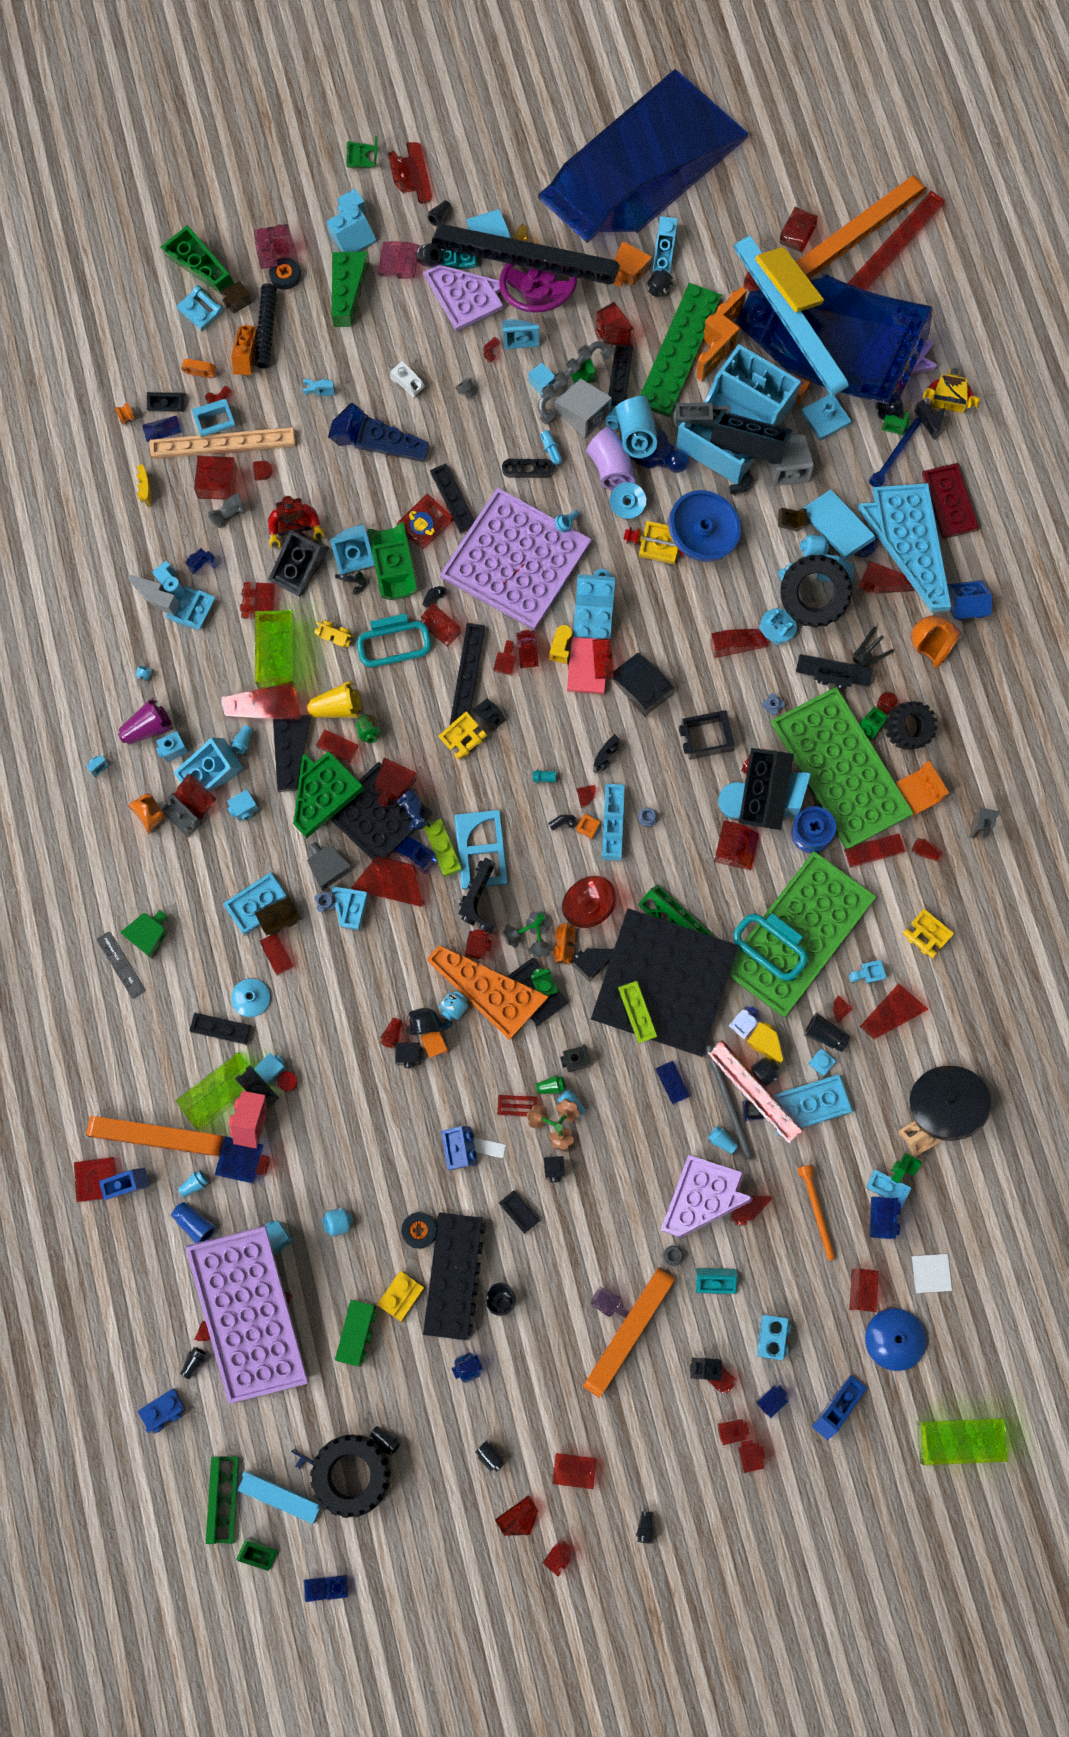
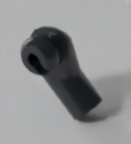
(744, 484)
(433, 594)
(563, 819)

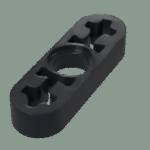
(533, 462)

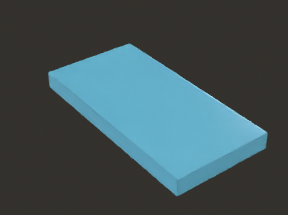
(838, 524)
(816, 1101)

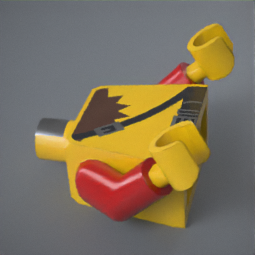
(951, 393)

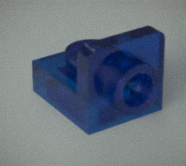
(745, 1021)

